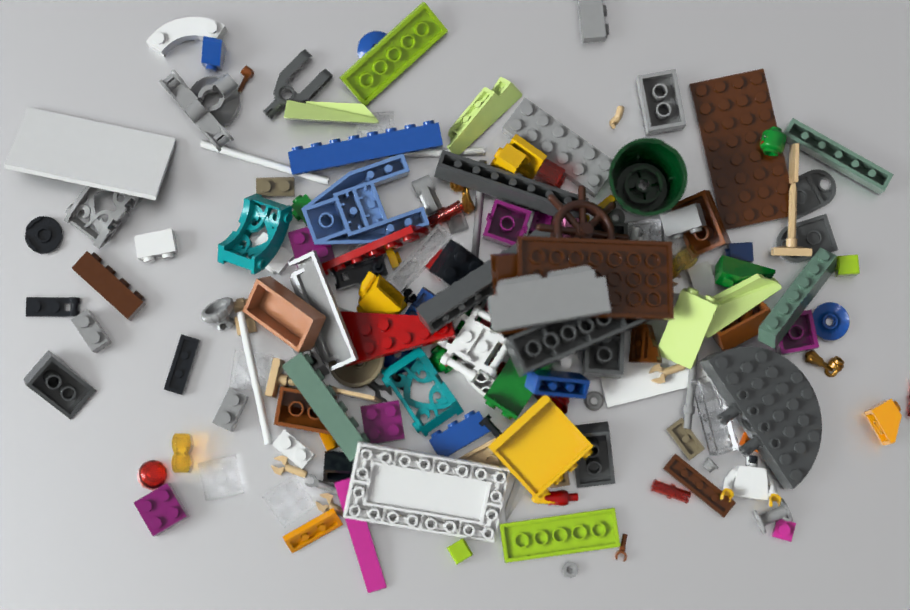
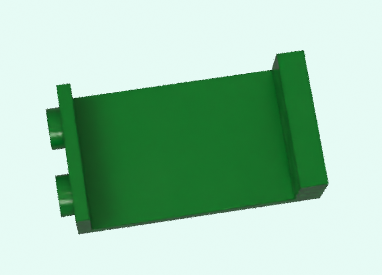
(509, 391)

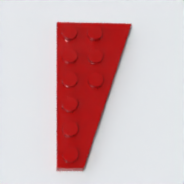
(376, 248)
(387, 334)

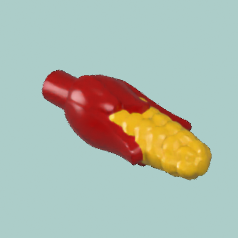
(559, 497)

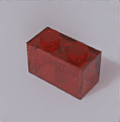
(551, 174)

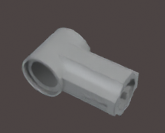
(425, 190)

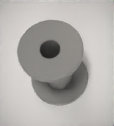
(773, 515)

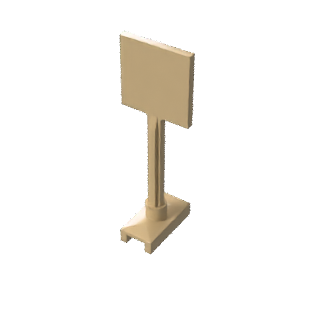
(791, 247)
(276, 379)

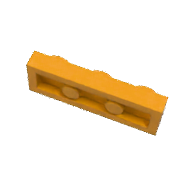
(312, 530)

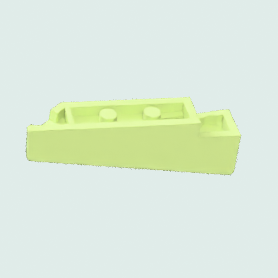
(329, 112)
(481, 114)
(740, 299)

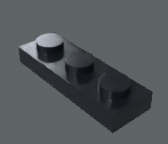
(182, 364)

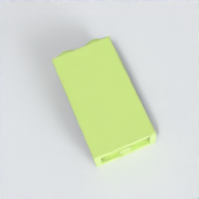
(688, 328)

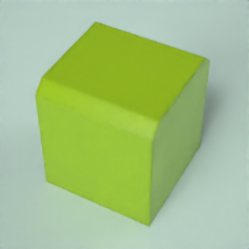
(847, 266)
(459, 551)

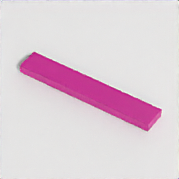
(362, 544)

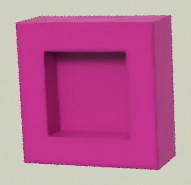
(783, 530)

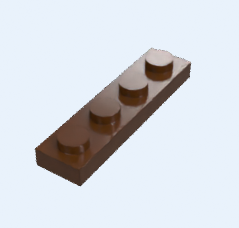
(698, 485)

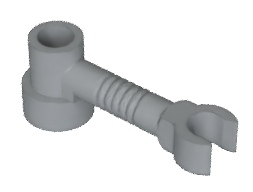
(322, 485)

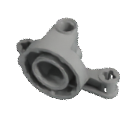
(217, 117)

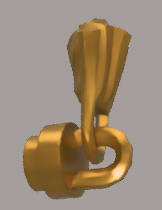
(466, 199)
(834, 363)

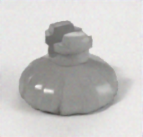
(219, 313)

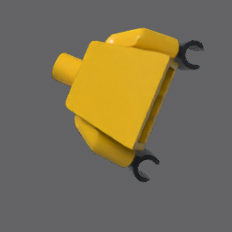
(380, 296)

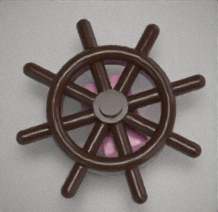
(579, 227)

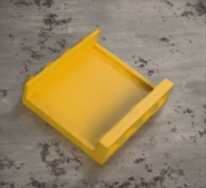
(541, 447)

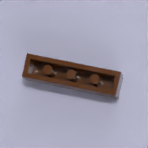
(504, 267)
(108, 285)

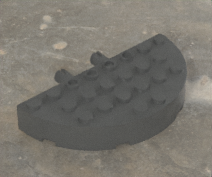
(772, 407)

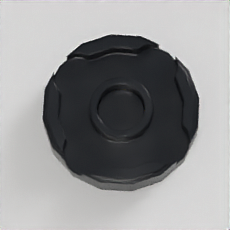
(44, 235)

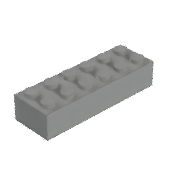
(580, 159)

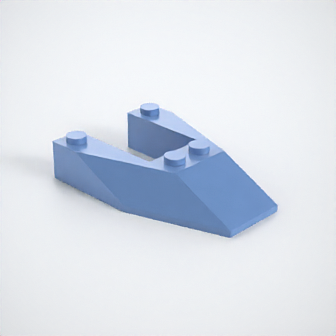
(352, 208)

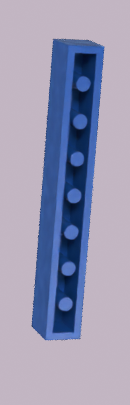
(365, 149)

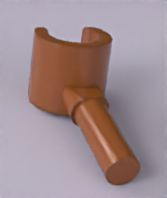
(248, 73)
(622, 547)

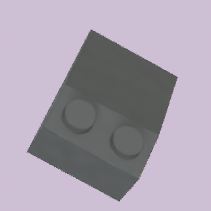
(59, 385)
(598, 466)

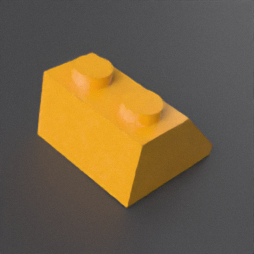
(885, 420)

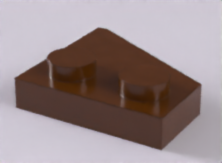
(644, 345)

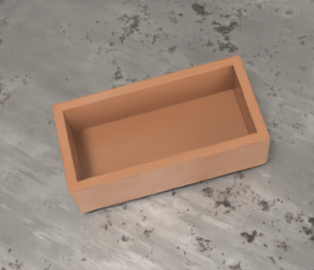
(284, 314)

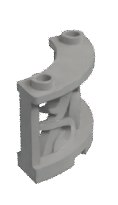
(105, 229)

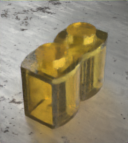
(684, 259)
(182, 459)

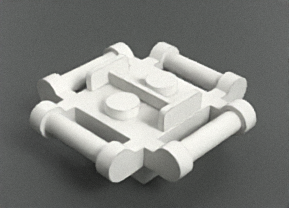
(474, 345)

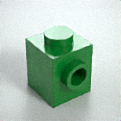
(300, 202)

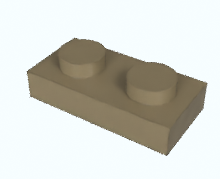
(275, 187)
(685, 439)

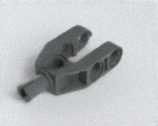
(282, 85)

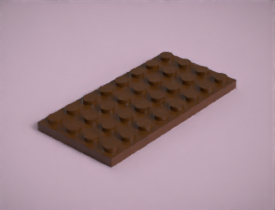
(731, 121)
(635, 270)

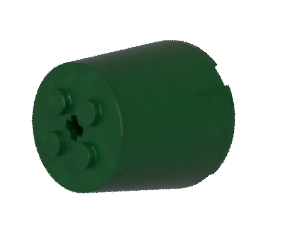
(654, 166)

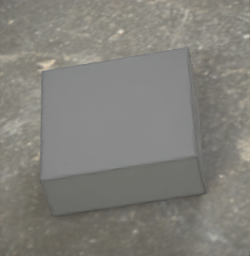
(457, 223)

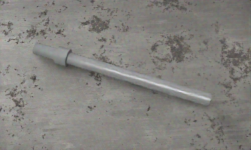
(477, 220)
(689, 409)

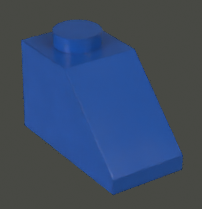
(213, 53)

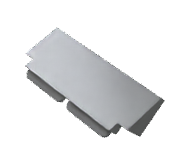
(313, 287)
(547, 300)

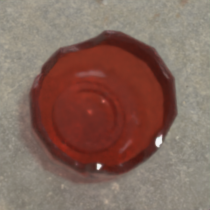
(152, 474)

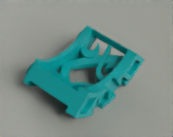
(233, 248)
(447, 398)

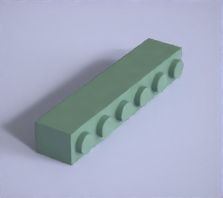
(838, 156)
(797, 298)
(324, 403)

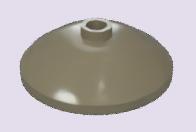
(358, 375)

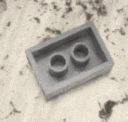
(660, 102)

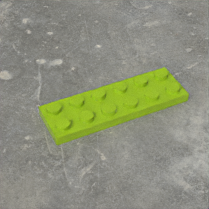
(393, 54)
(559, 535)

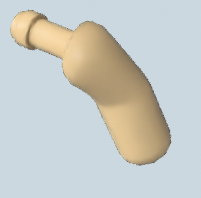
(618, 115)

